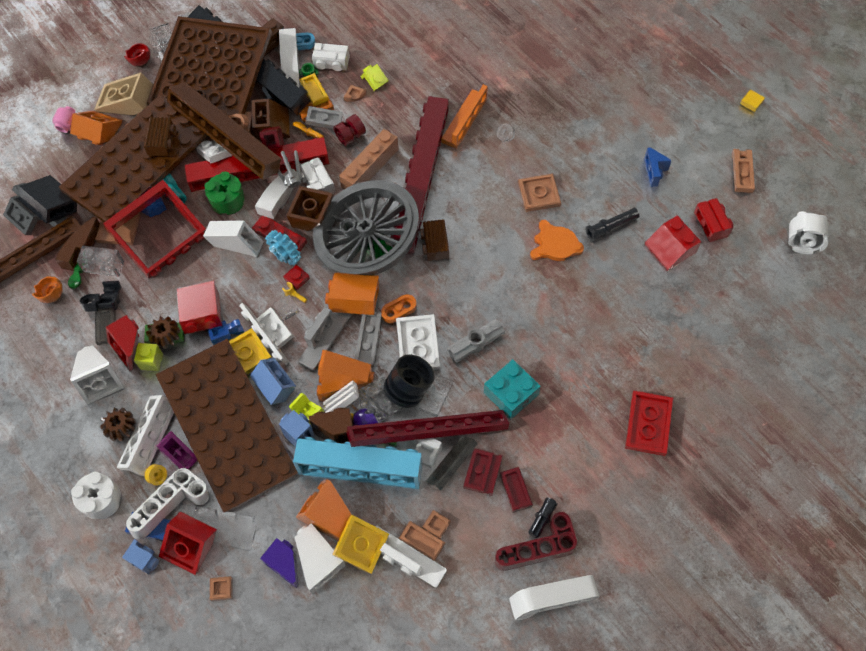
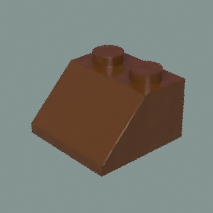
(308, 208)

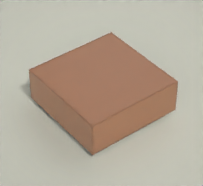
(436, 524)
(221, 588)

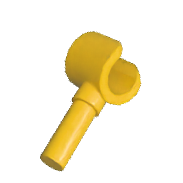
(292, 292)

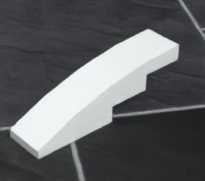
(289, 54)

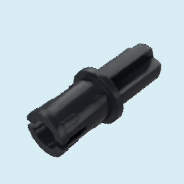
(542, 517)

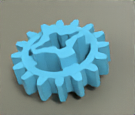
(283, 247)

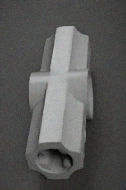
(466, 346)

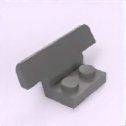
(22, 216)

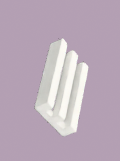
(342, 397)

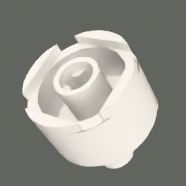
(808, 233)
(96, 496)

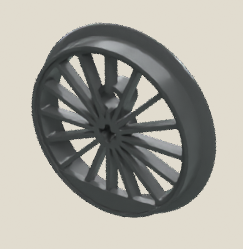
(367, 229)

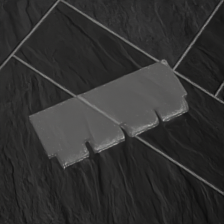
(229, 531)

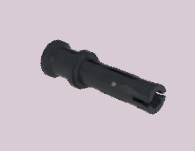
(605, 226)

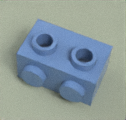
(272, 381)
(295, 427)

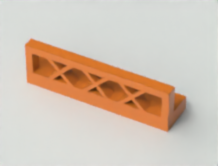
(465, 117)

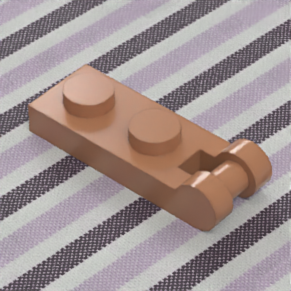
(743, 171)

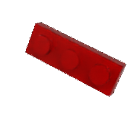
(266, 225)

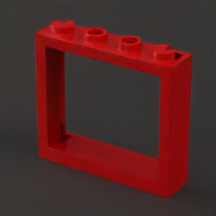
(140, 204)

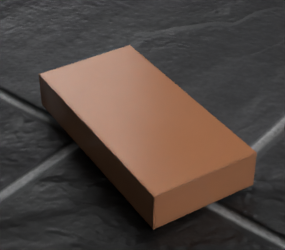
(422, 540)

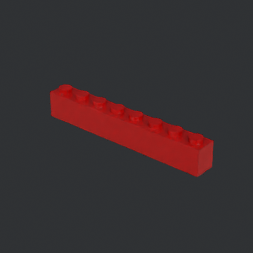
(201, 172)

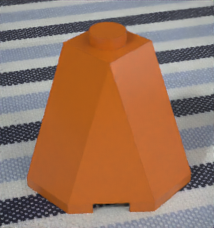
(338, 370)
(325, 511)

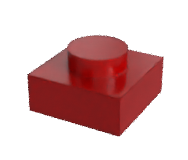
(296, 276)

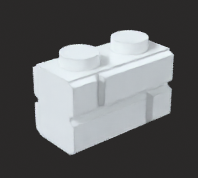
(330, 56)
(316, 176)

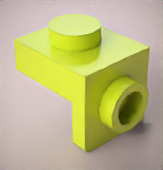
(374, 76)
(305, 406)

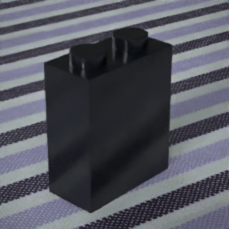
(46, 199)

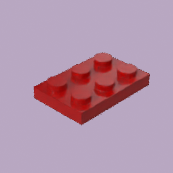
(649, 423)

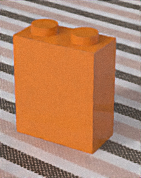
(353, 293)

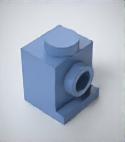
(141, 557)

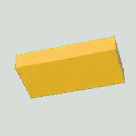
(315, 90)

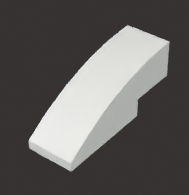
(273, 198)

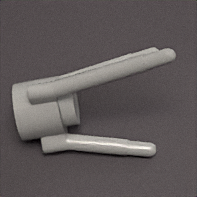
(291, 177)

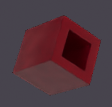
(272, 137)

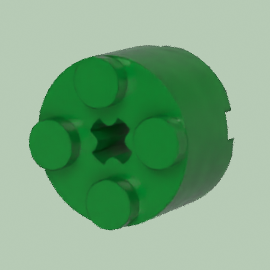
(225, 193)

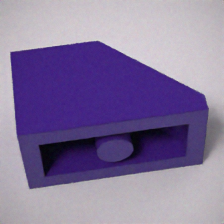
(282, 560)

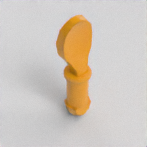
(309, 132)

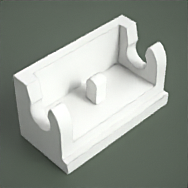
(428, 448)

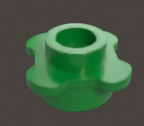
(308, 69)

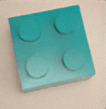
(511, 389)

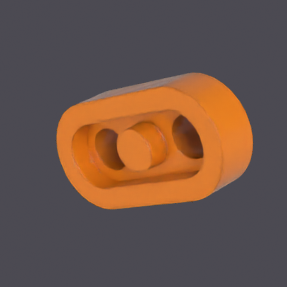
(397, 308)

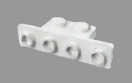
(271, 328)
(412, 561)

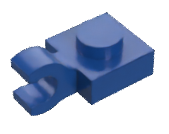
(223, 332)

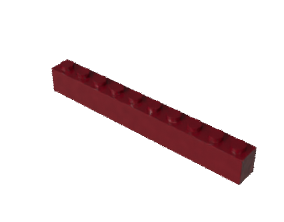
(425, 158)

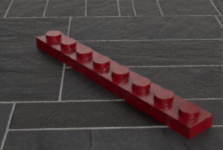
(427, 428)

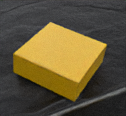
(752, 100)

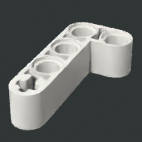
(166, 505)
(553, 596)

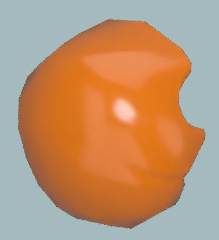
(48, 290)

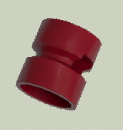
(349, 129)

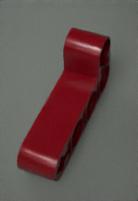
(533, 546)

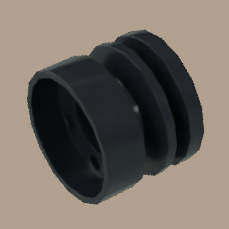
(409, 381)

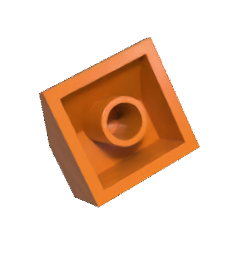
(94, 126)

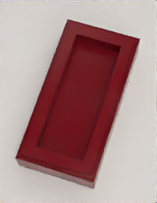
(516, 489)

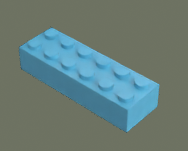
(358, 463)

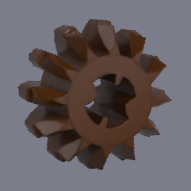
(163, 332)
(112, 429)

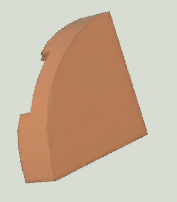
(354, 94)

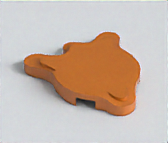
(555, 243)

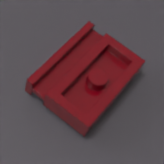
(482, 472)

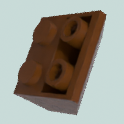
(269, 114)
(332, 424)

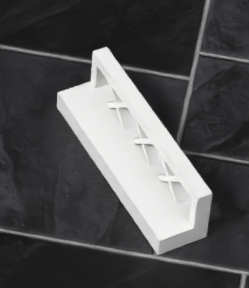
(147, 435)

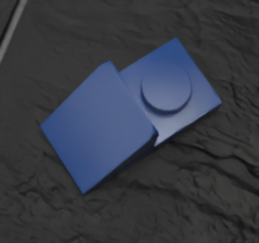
(655, 164)

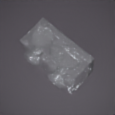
(160, 38)
(100, 261)

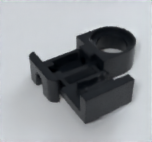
(109, 299)

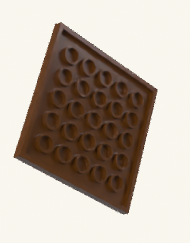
(213, 59)

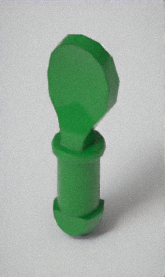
(75, 279)

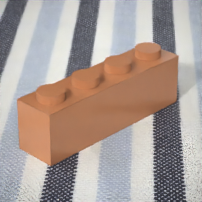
(370, 160)

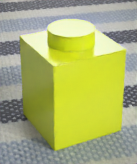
(148, 357)

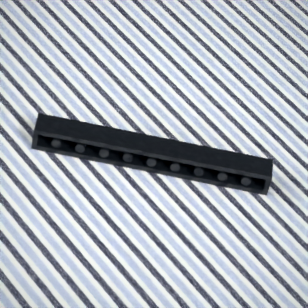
(269, 77)

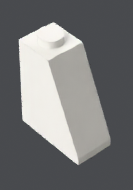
(234, 237)
(316, 558)

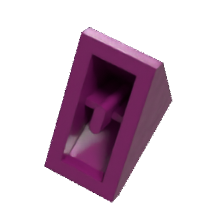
(176, 451)

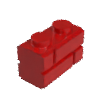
(713, 219)

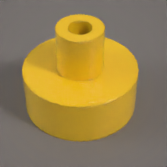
(155, 474)

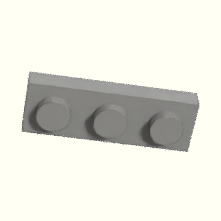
(368, 338)

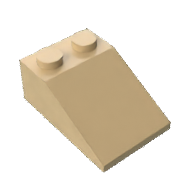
(125, 95)

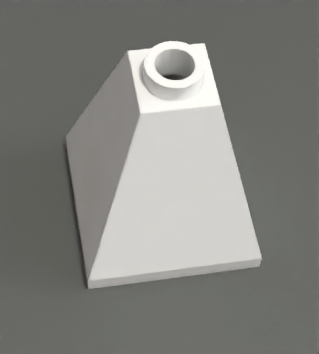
(94, 375)

